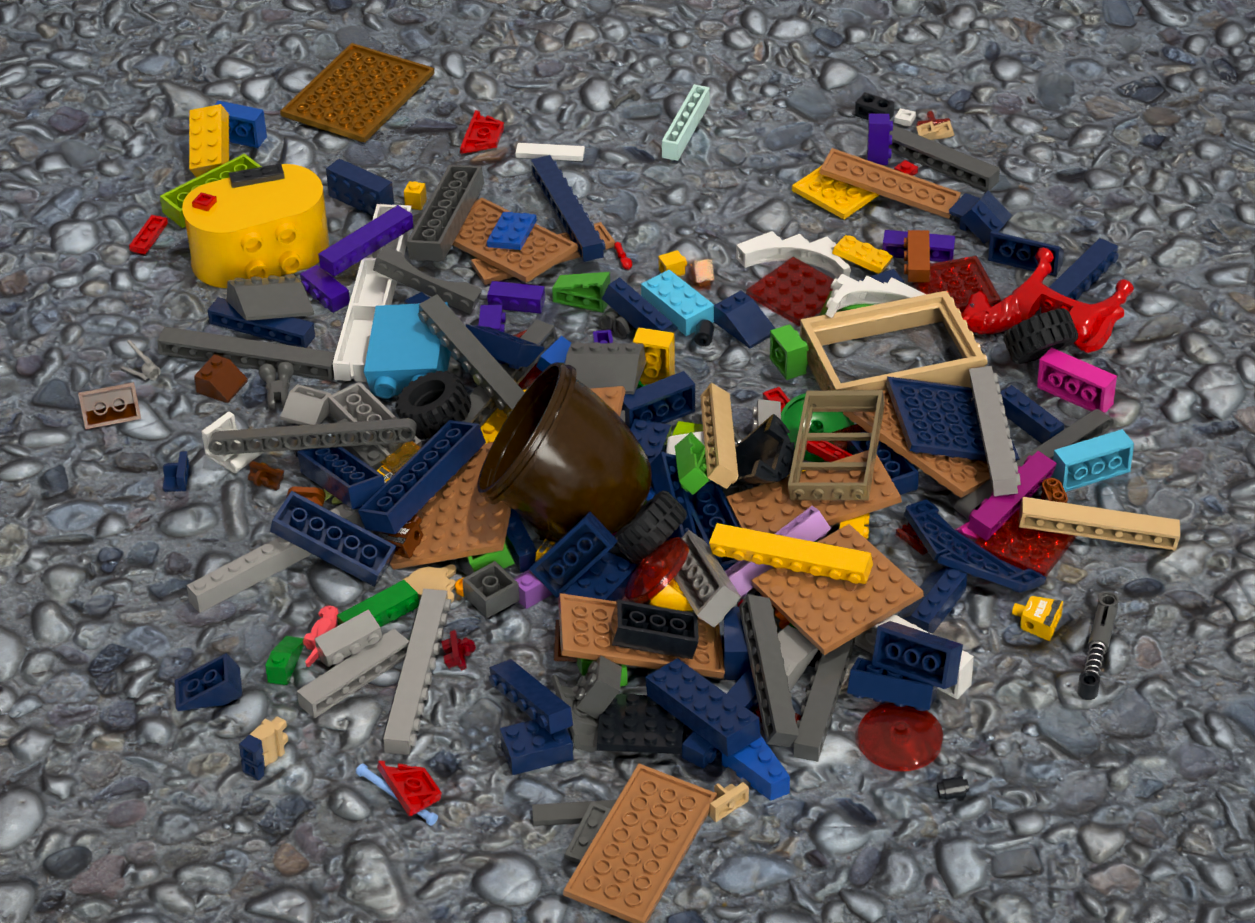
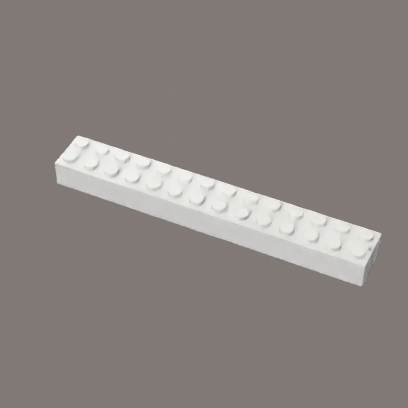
(368, 292)

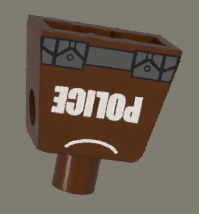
(407, 538)

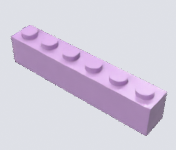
(807, 526)

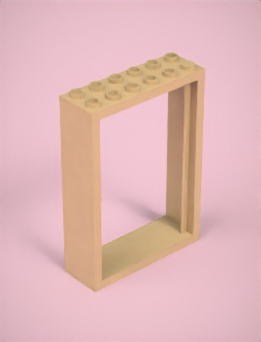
(889, 318)

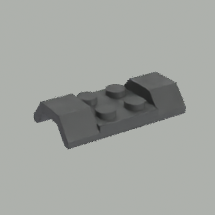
(584, 727)

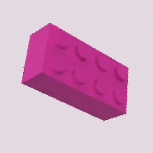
(1076, 381)

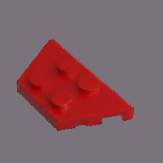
(482, 133)
(411, 786)

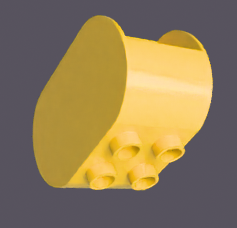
(257, 228)

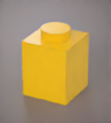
(415, 195)
(672, 261)

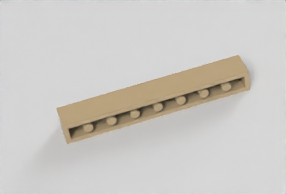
(719, 436)
(1099, 523)

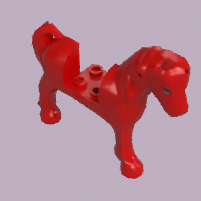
(1091, 321)

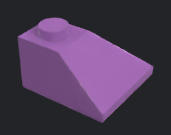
(531, 589)

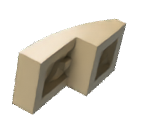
(938, 131)

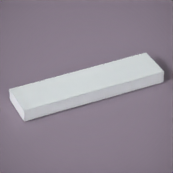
(557, 152)

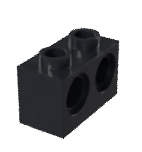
(873, 104)

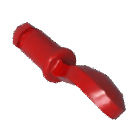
(625, 261)

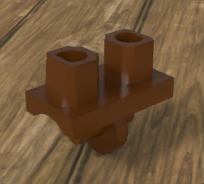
(264, 475)

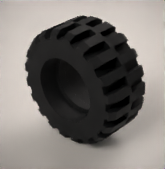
(1036, 335)
(433, 402)
(650, 527)

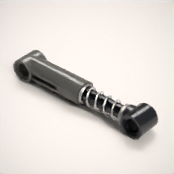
(1098, 645)

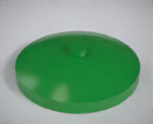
(821, 423)

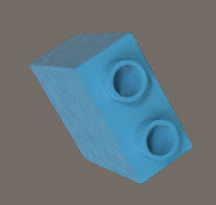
(401, 350)

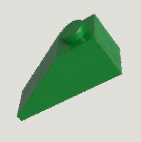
(283, 660)

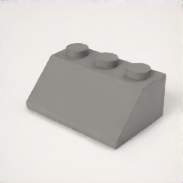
(348, 638)

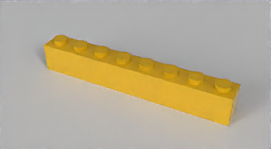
(791, 553)

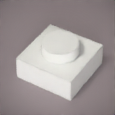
(905, 117)

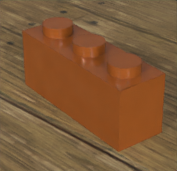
(917, 256)

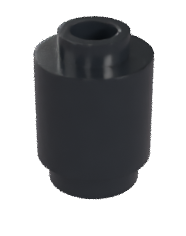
(704, 333)
(952, 788)

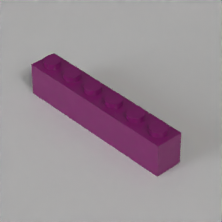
(998, 509)

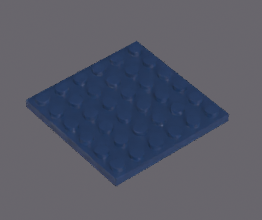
(938, 418)

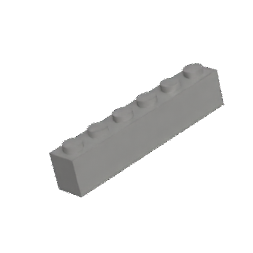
(353, 673)

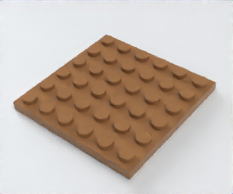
(838, 610)

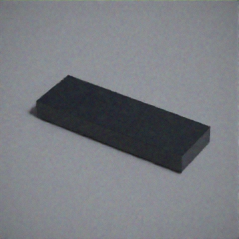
(256, 175)

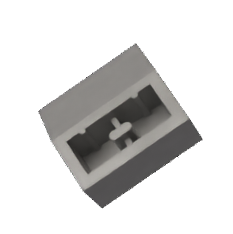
(305, 406)

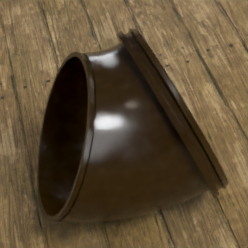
(565, 458)

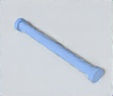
(362, 770)

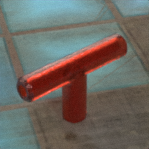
(931, 117)

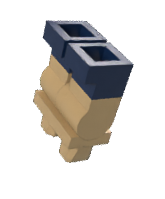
(263, 747)

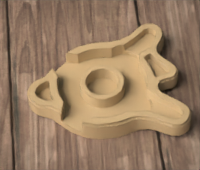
(433, 579)

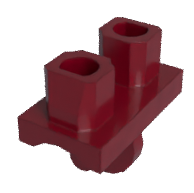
(459, 650)

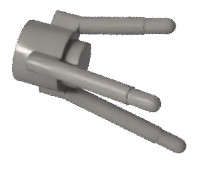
(149, 369)

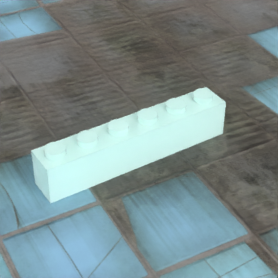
(685, 122)

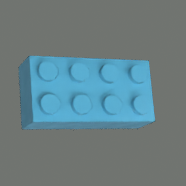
(677, 301)
(1093, 460)

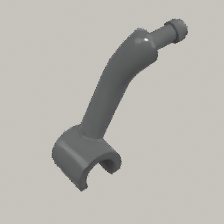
(631, 94)

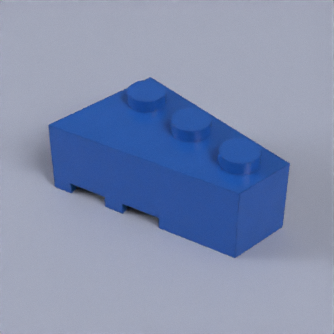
(760, 768)

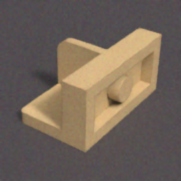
(728, 800)

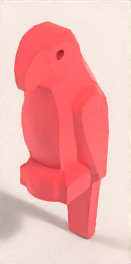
(322, 626)

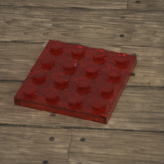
(961, 280)
(793, 290)
(1027, 547)

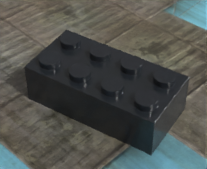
(654, 629)

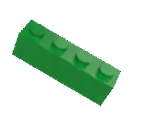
(385, 605)

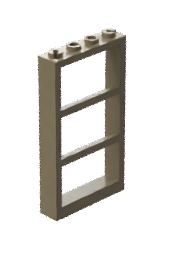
(836, 402)

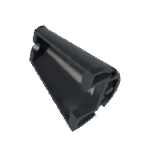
(765, 454)

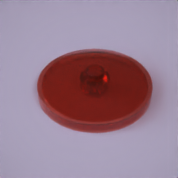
(657, 570)
(900, 737)

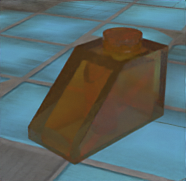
(702, 272)

